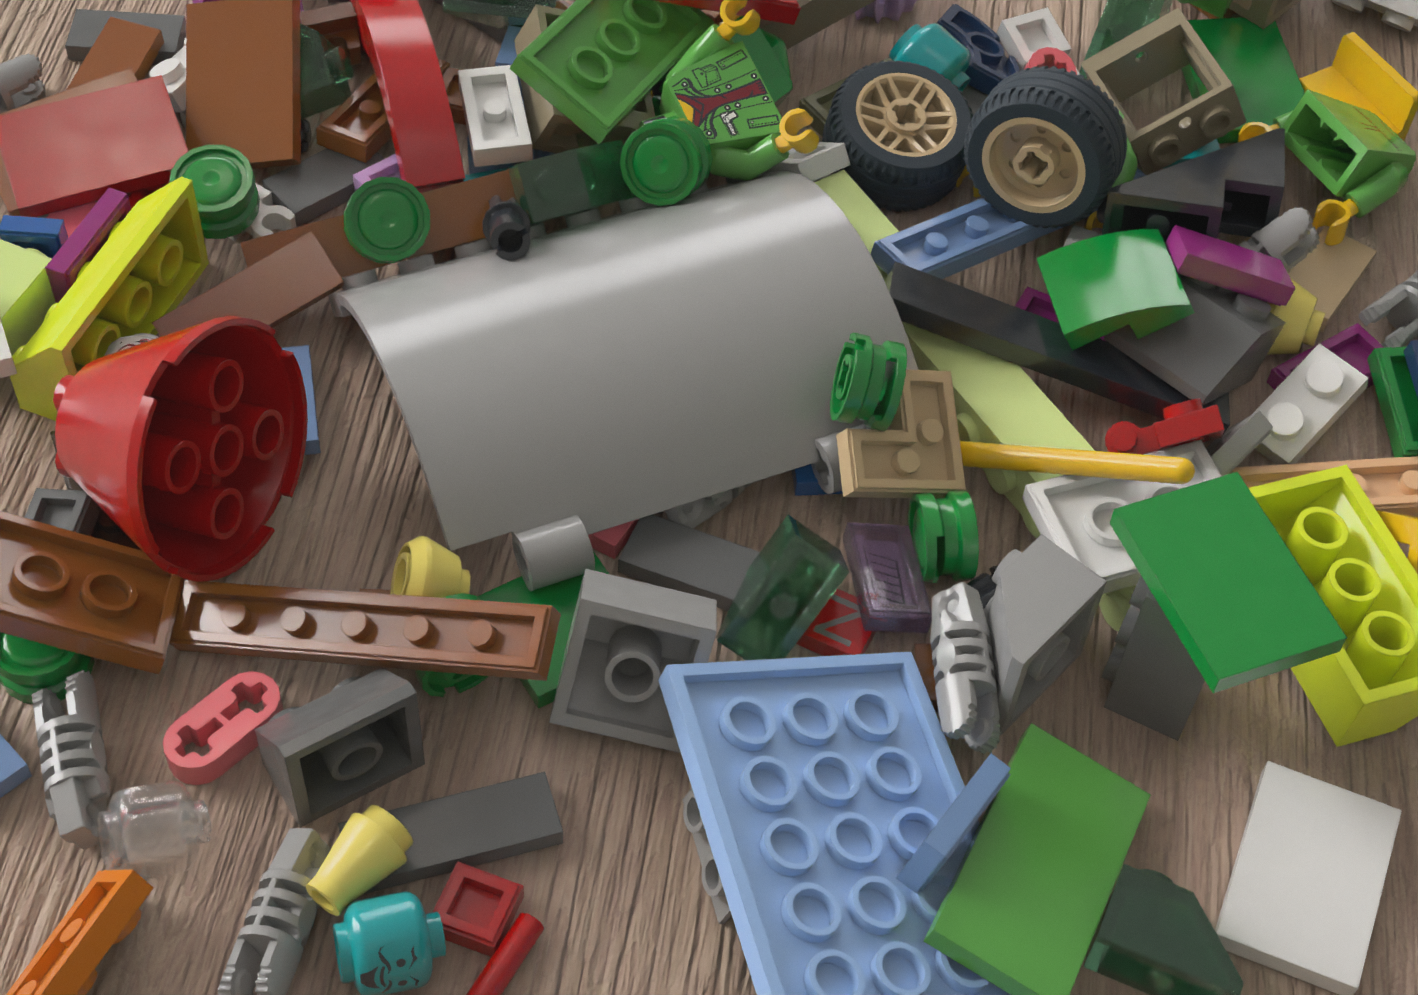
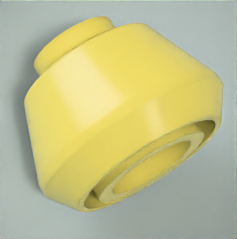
(1301, 322)
(428, 570)

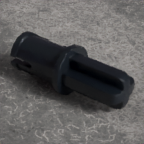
(507, 228)

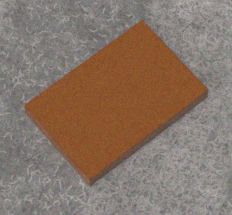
(245, 79)
(85, 594)

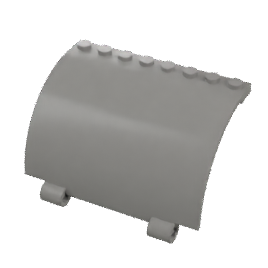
(625, 362)

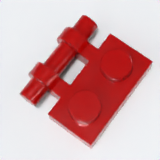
(1182, 425)

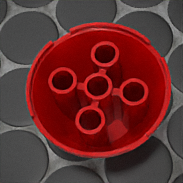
(188, 441)

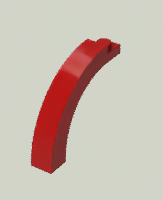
(412, 91)

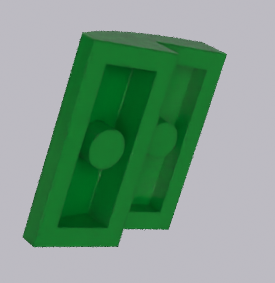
(1113, 284)

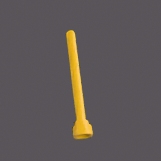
(1077, 462)

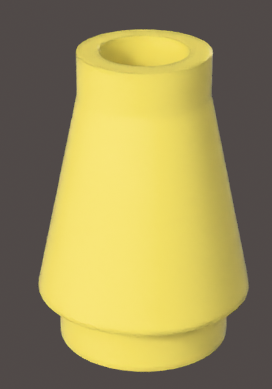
(361, 857)

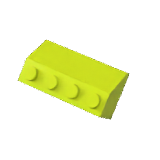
(127, 286)
(1369, 592)

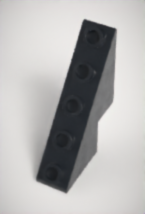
(1211, 194)

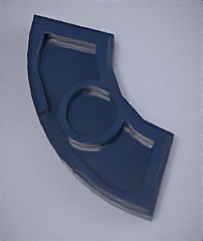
(988, 58)

